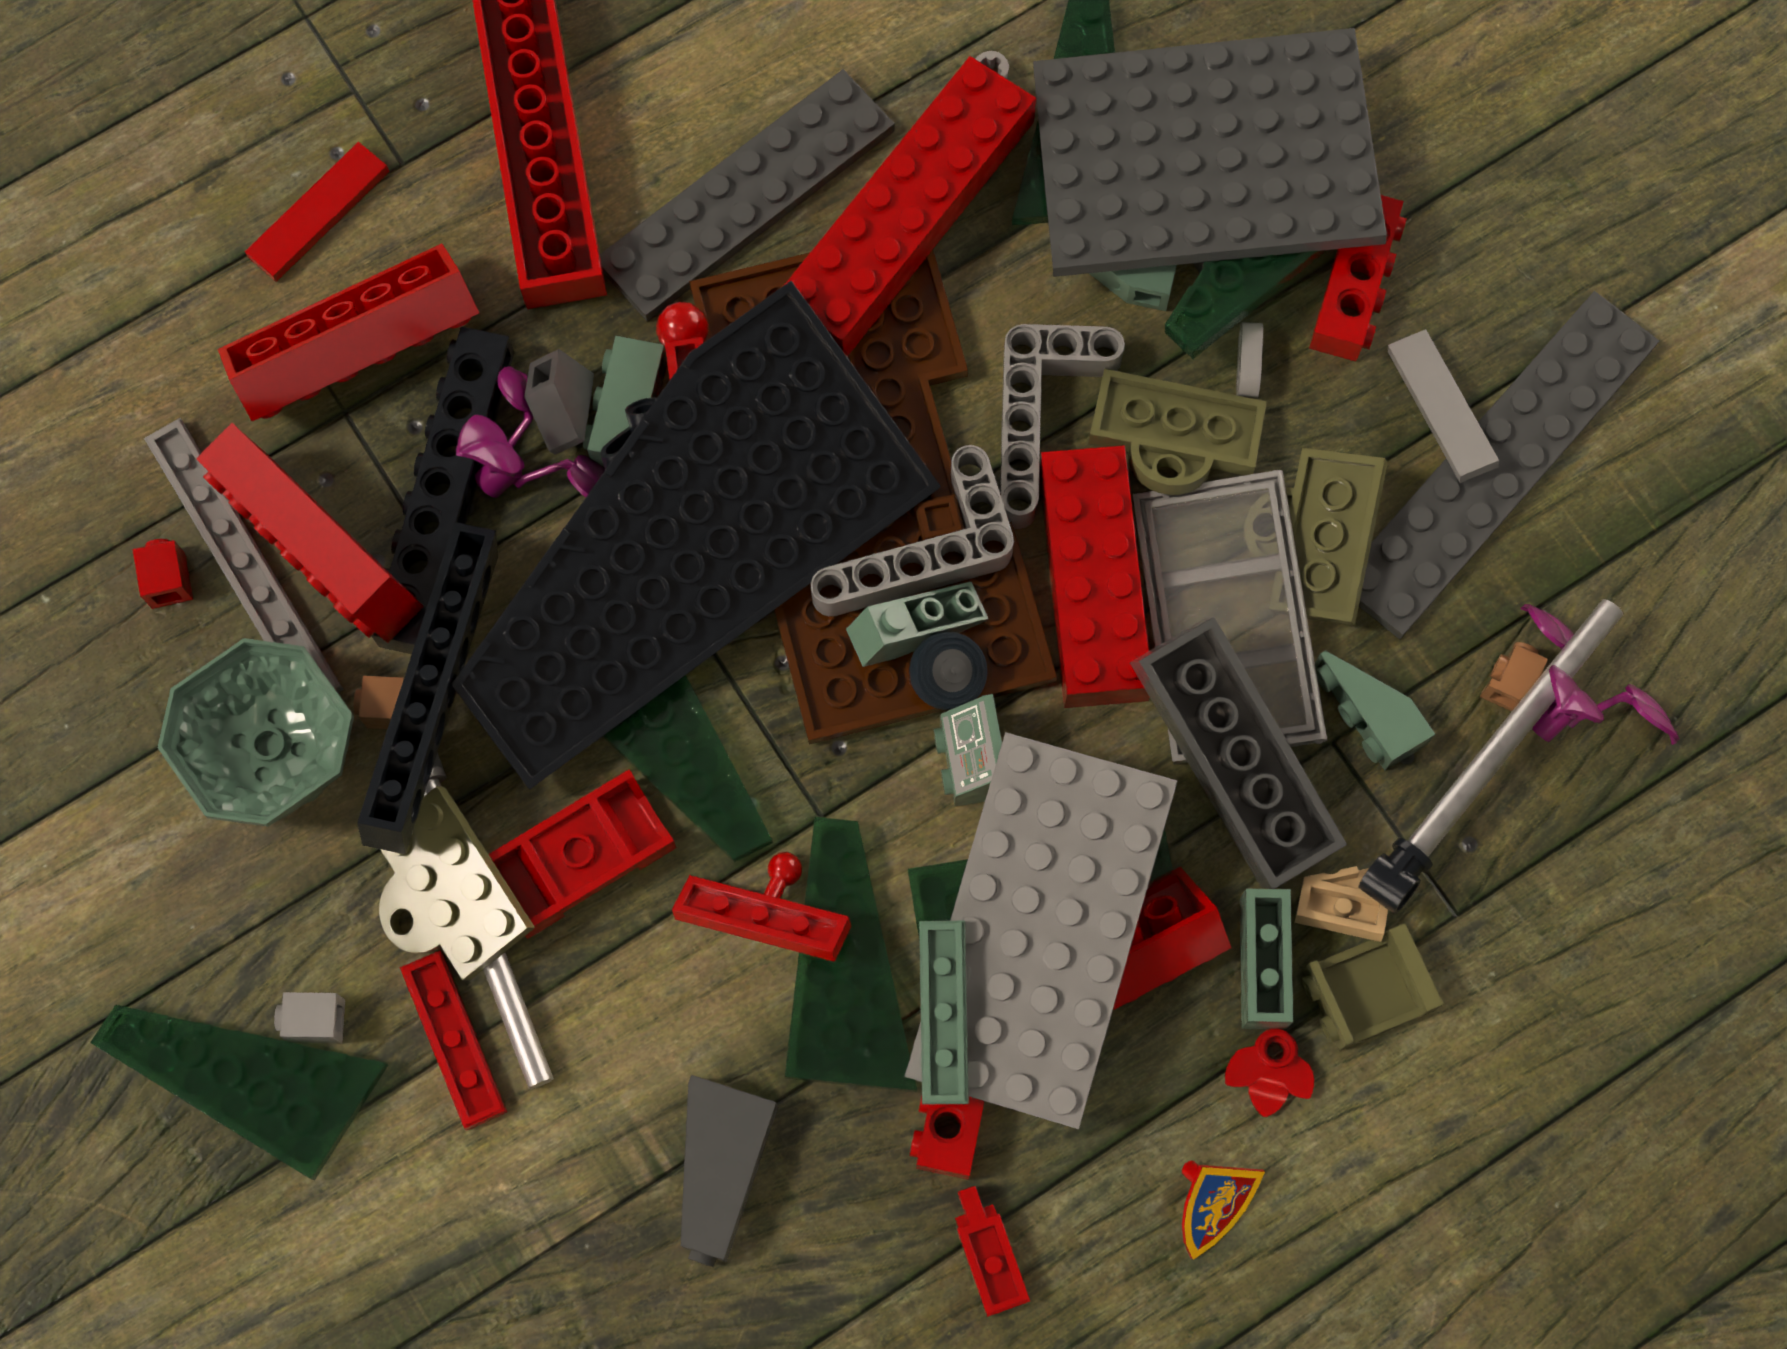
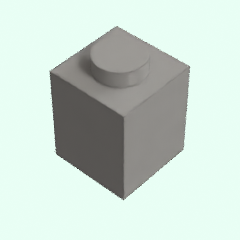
(310, 1017)

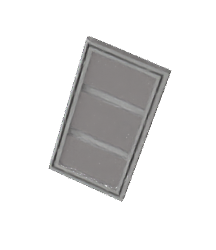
(1236, 559)

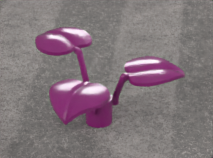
(502, 466)
(1572, 700)

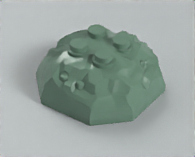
(256, 732)

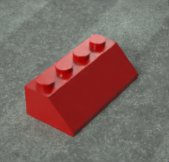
(1173, 935)

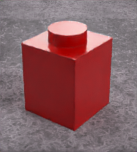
(162, 573)

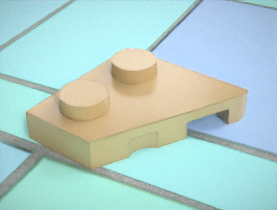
(1340, 906)

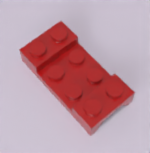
(582, 850)

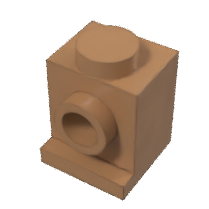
(1514, 676)

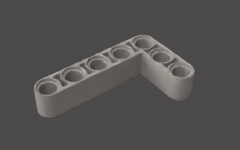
(1027, 405)
(928, 552)

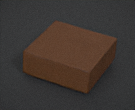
(938, 516)

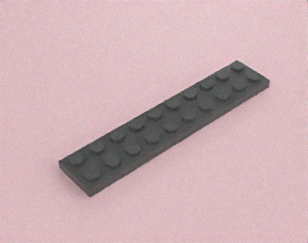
(1528, 432)

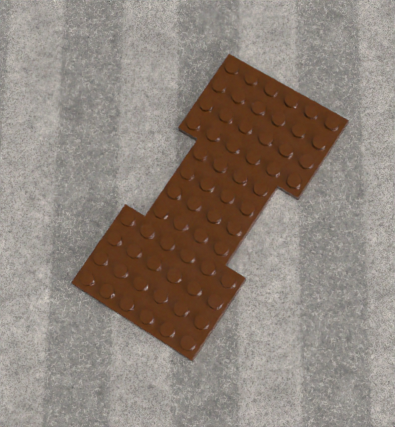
(899, 360)

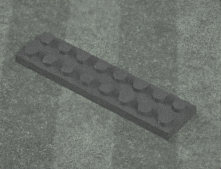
(745, 194)

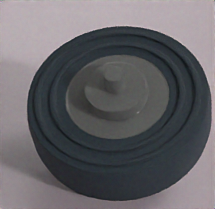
(948, 670)

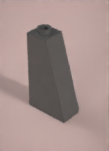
(721, 1161)

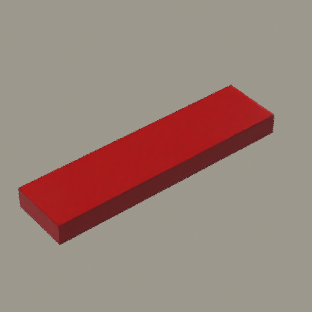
(317, 211)
(453, 1040)

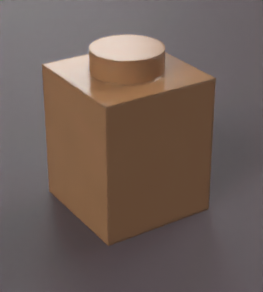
(377, 700)

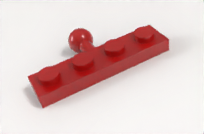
(764, 915)

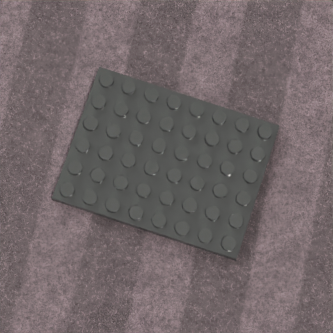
(1207, 153)

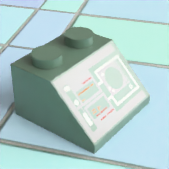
(971, 746)

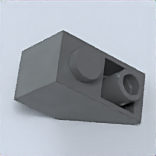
(559, 399)

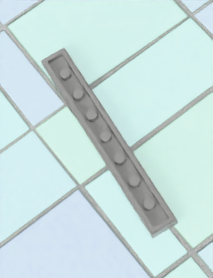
(232, 544)

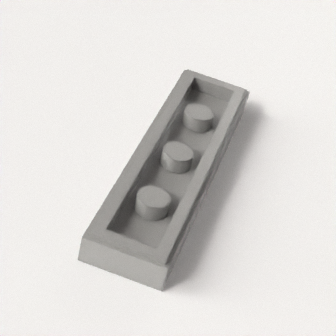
(1443, 406)

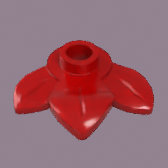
(1270, 1079)

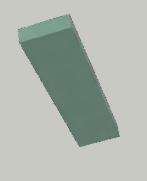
(943, 1012)

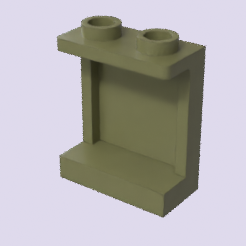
(1371, 988)

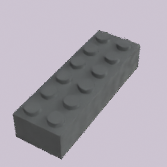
(1238, 753)

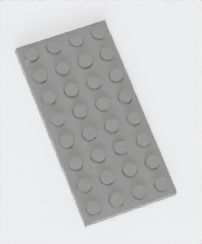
(1051, 920)

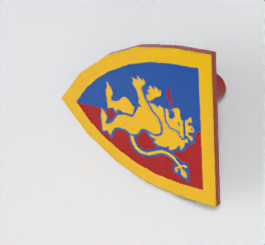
(1215, 1202)

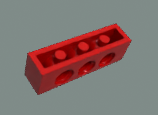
(1347, 335)
(953, 1155)

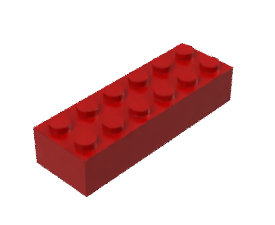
(347, 332)
(307, 535)
(1094, 575)

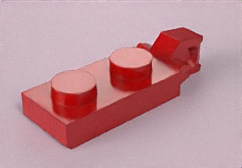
(989, 1255)

